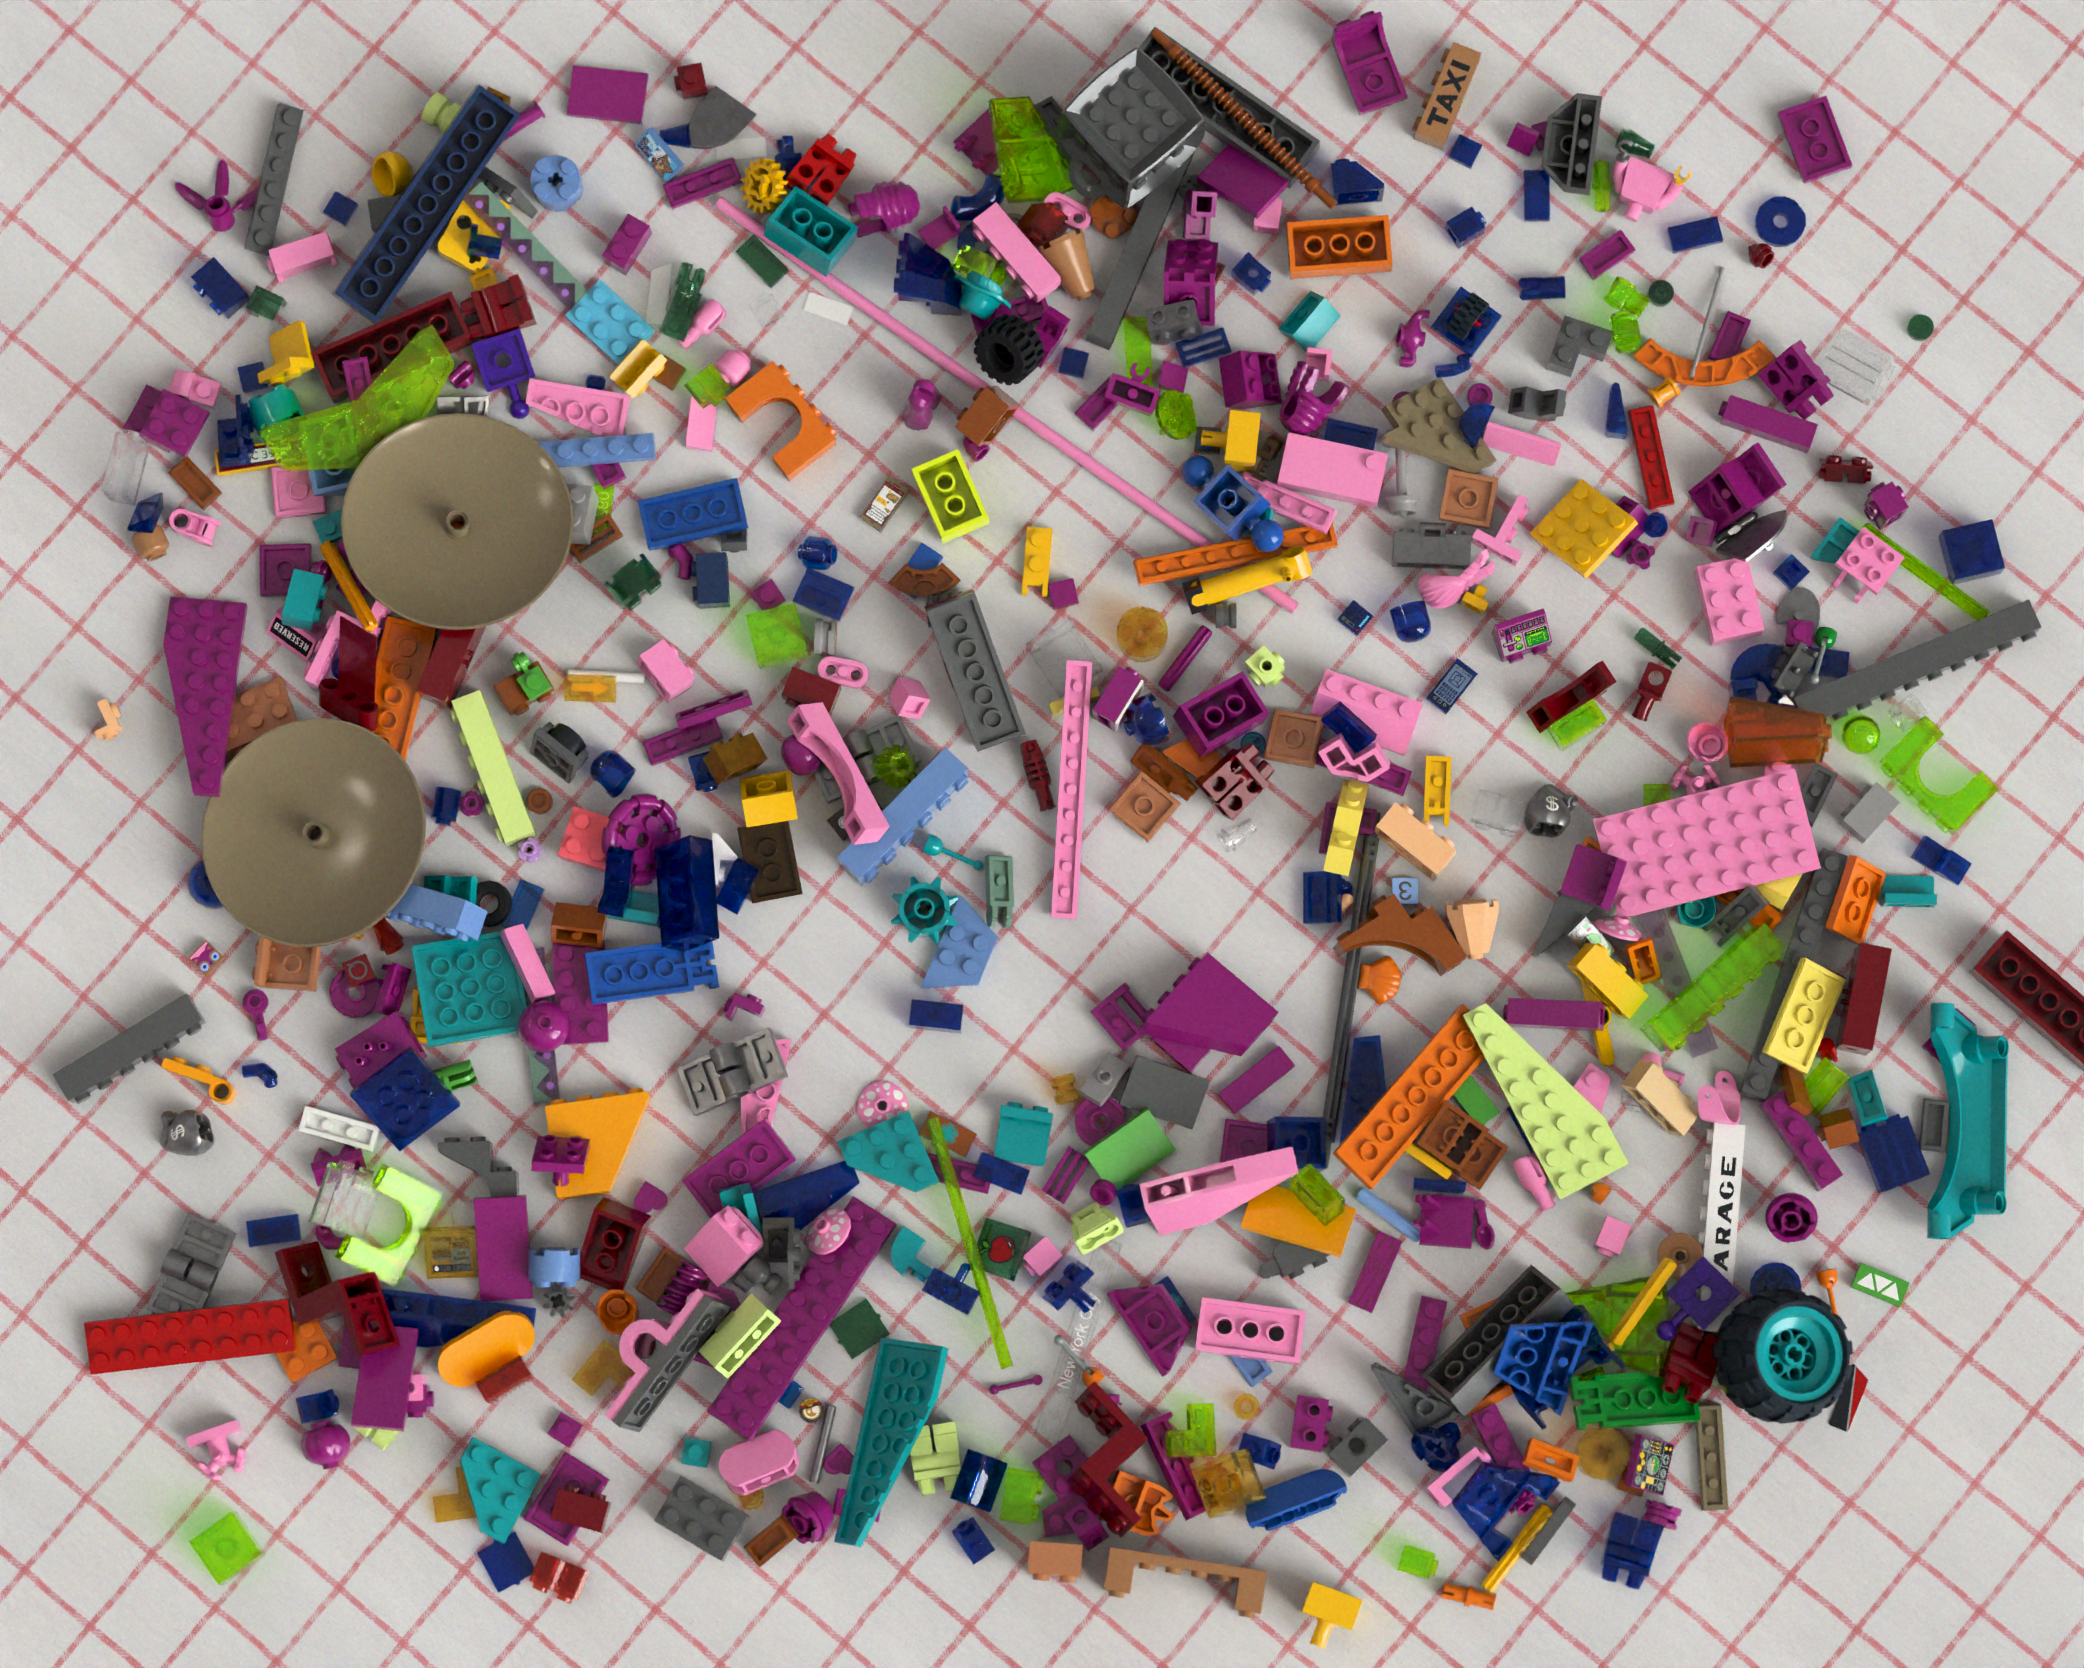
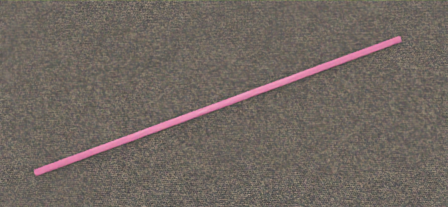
(976, 383)

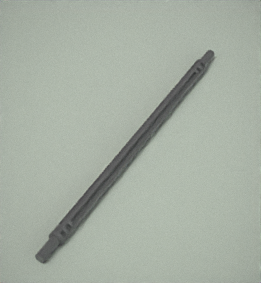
(1349, 991)

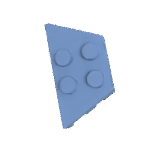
(961, 951)

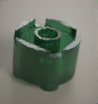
(633, 582)

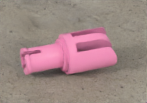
(704, 322)
(1534, 1180)

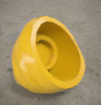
(391, 173)

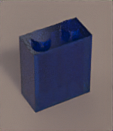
(1892, 1153)

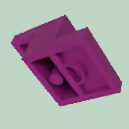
(167, 420)
(1737, 487)

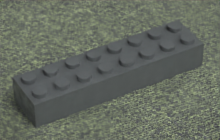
(1224, 127)

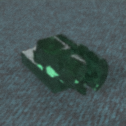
(682, 302)

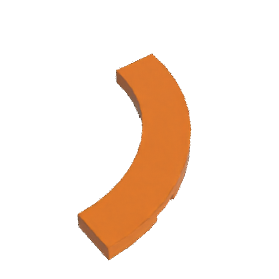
(1706, 372)

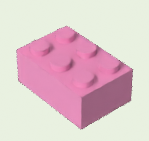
(1728, 601)

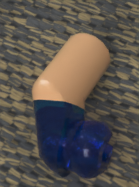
(1347, 894)

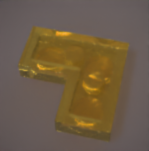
(602, 1364)
(454, 1506)

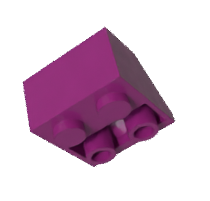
(1250, 380)

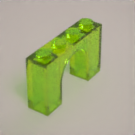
(1949, 810)
(418, 1205)

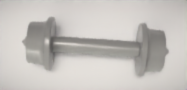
(1402, 503)

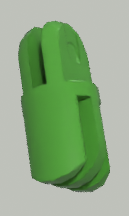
(457, 1075)

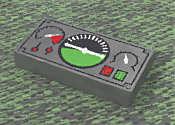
(1583, 932)

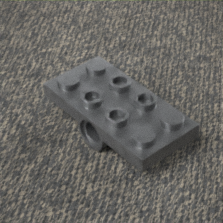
(864, 748)
(732, 1071)
(191, 1266)

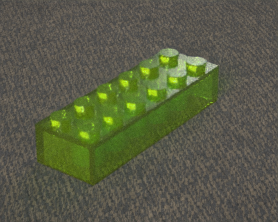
(1712, 988)

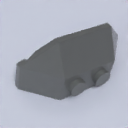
(1572, 143)

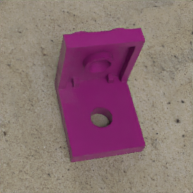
(1192, 273)

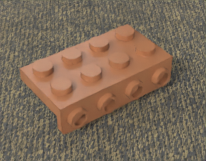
(258, 712)
(286, 966)

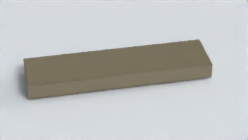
(1711, 1458)

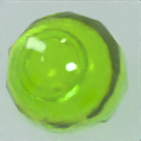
(1860, 734)

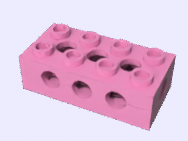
(1237, 1344)

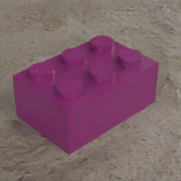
(1221, 714)

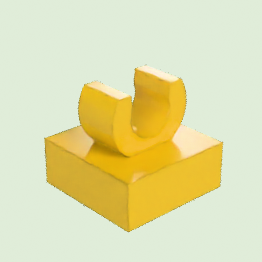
(1475, 601)

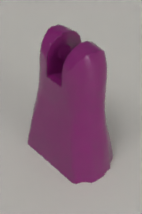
(920, 405)

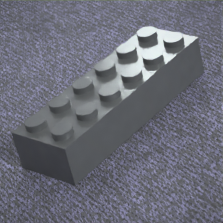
(1466, 1368)

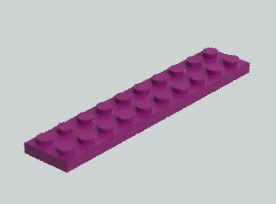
(804, 1318)

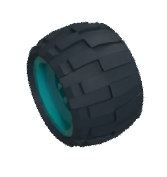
(1802, 1382)

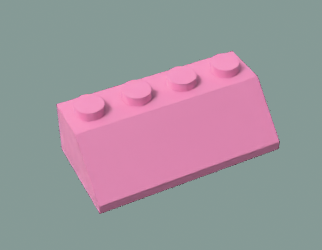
(1383, 711)

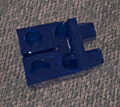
(1628, 1557)

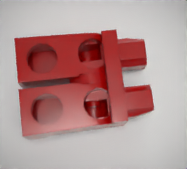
(827, 164)

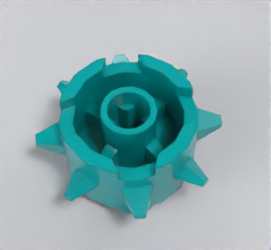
(911, 903)

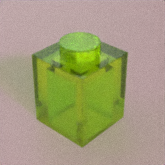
(707, 387)
(1417, 1562)

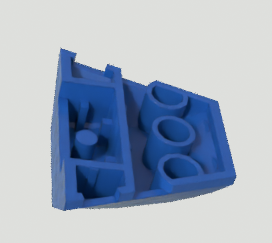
(1542, 1359)

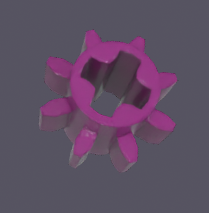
(1523, 1503)

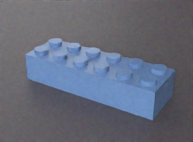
(906, 814)

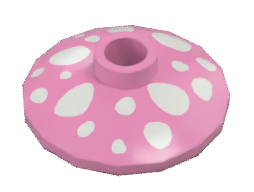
(1618, 927)
(878, 1092)
(828, 1231)

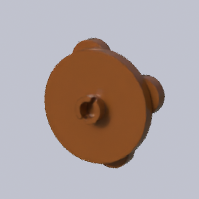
(1111, 218)

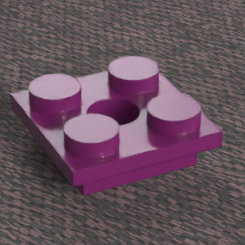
(1047, 1463)

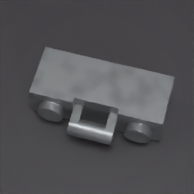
(1423, 551)

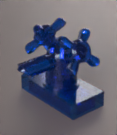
(952, 1290)

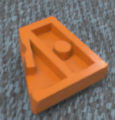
(1188, 760)

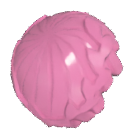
(1707, 742)

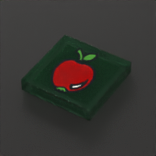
(1002, 1248)

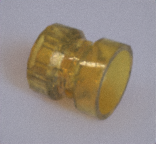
(1064, 1089)

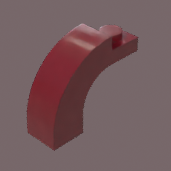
(1580, 691)

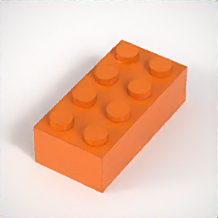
(1339, 247)

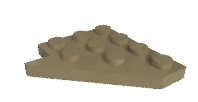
(1429, 426)

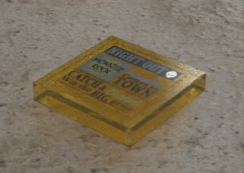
(450, 1252)

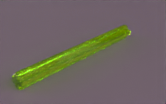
(1934, 579)

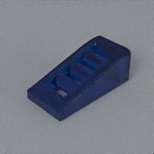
(1616, 421)

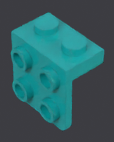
(1023, 1134)

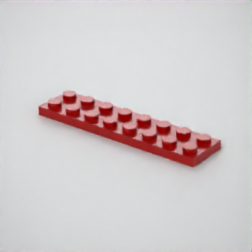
(190, 1336)

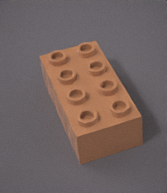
(1055, 1559)

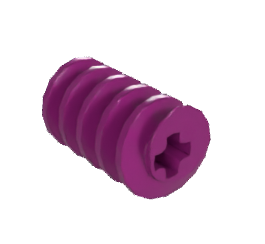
(683, 1287)

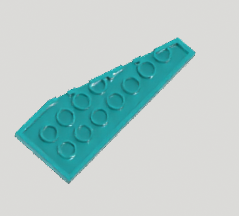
(896, 1409)

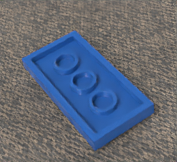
(693, 514)

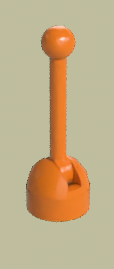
(1827, 1280)

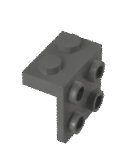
(780, 1245)

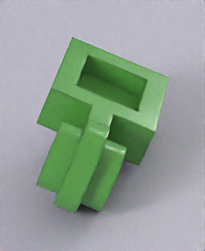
(533, 681)

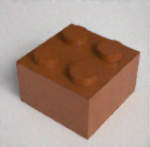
(986, 415)

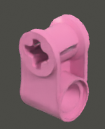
(199, 527)

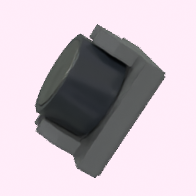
(562, 750)

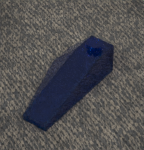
(807, 1194)

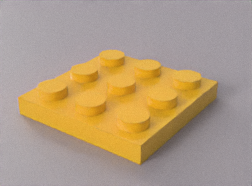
(1583, 528)

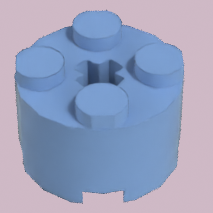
(569, 188)
(554, 1265)

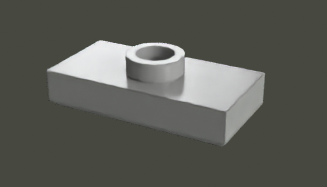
(1104, 1080)

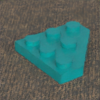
(891, 1153)
(496, 1488)

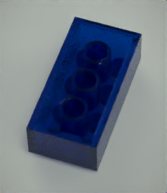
(686, 893)

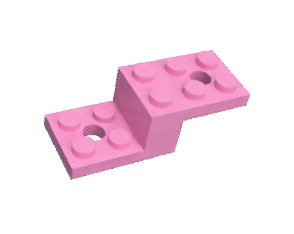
(328, 648)

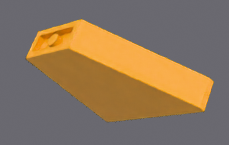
(611, 1128)

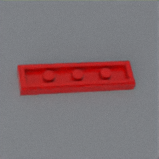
(1651, 457)

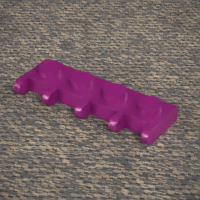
(1175, 1469)

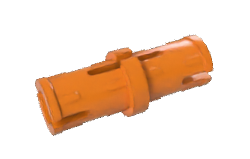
(1468, 1596)

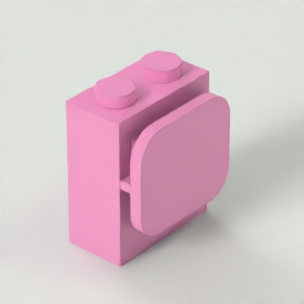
(724, 1244)

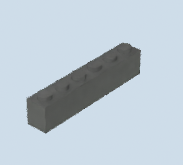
(129, 1048)

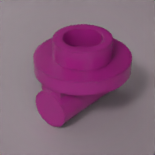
(462, 376)

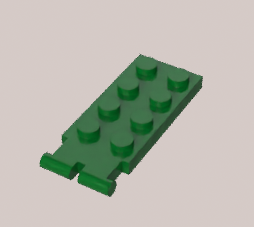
(1629, 1402)

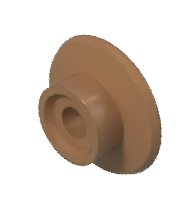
(1673, 1245)

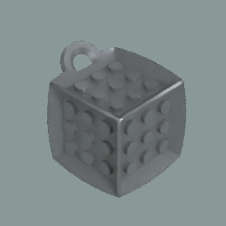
(1129, 130)

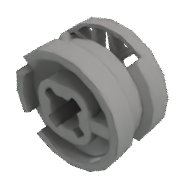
(825, 636)

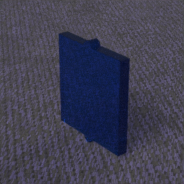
(506, 1562)

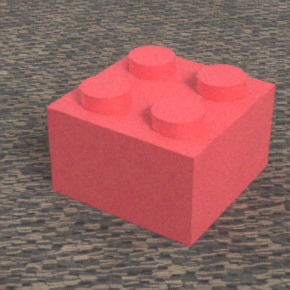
(584, 839)

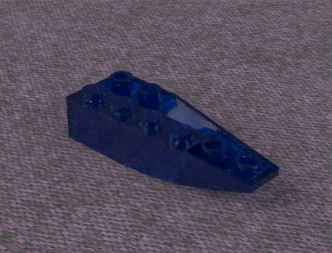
(442, 1317)

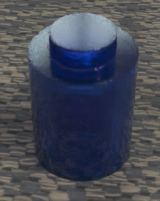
(445, 805)

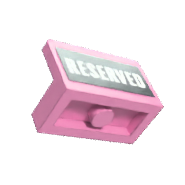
(297, 640)

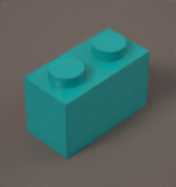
(303, 600)

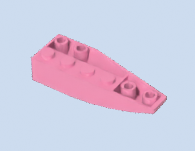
(1213, 1190)

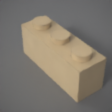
(1661, 1097)

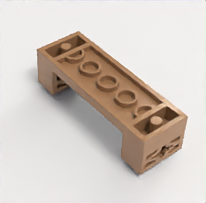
(1249, 1586)

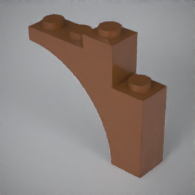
(1392, 926)

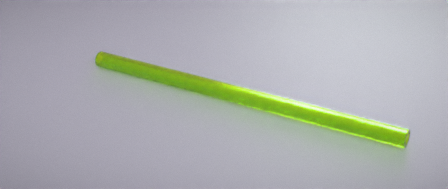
(969, 1243)

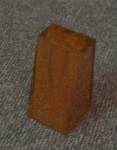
(1774, 734)

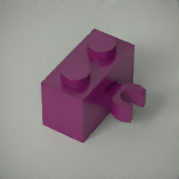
(1132, 392)

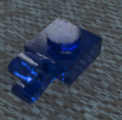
(787, 157)

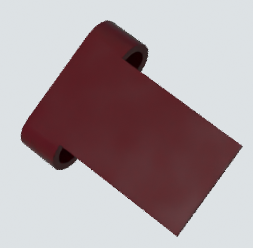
(353, 694)

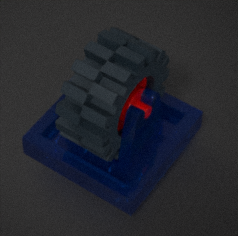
(1466, 321)

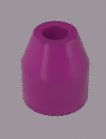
(974, 451)

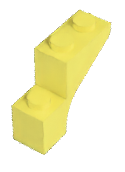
(1346, 827)

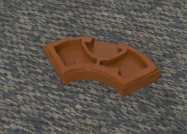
(924, 582)

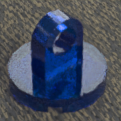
(1436, 1446)

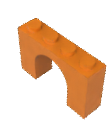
(773, 386)

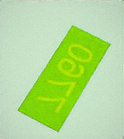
(604, 505)

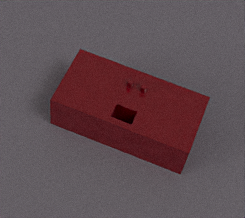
(449, 665)
(1863, 999)

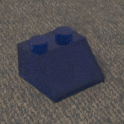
(1353, 183)

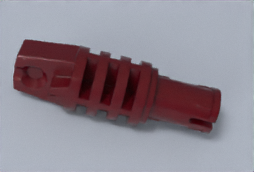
(1037, 774)

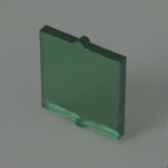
(859, 1329)

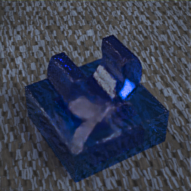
(1791, 572)

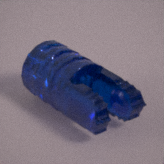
(1542, 288)

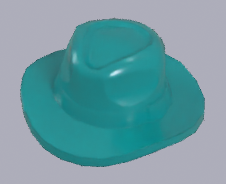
(980, 295)

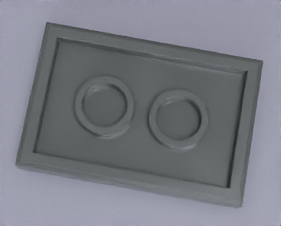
(1164, 1091)

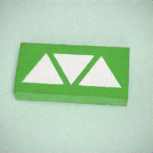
(1880, 1285)

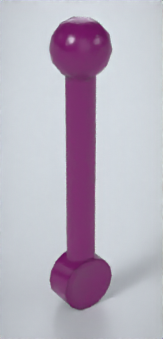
(1036, 1380)

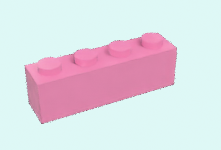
(1016, 252)

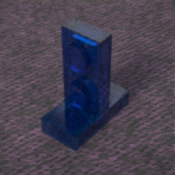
(617, 882)

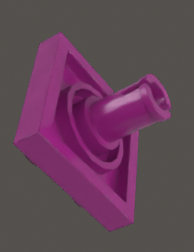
(560, 1156)

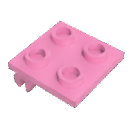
(1869, 562)

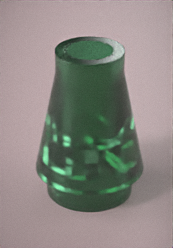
(1639, 145)

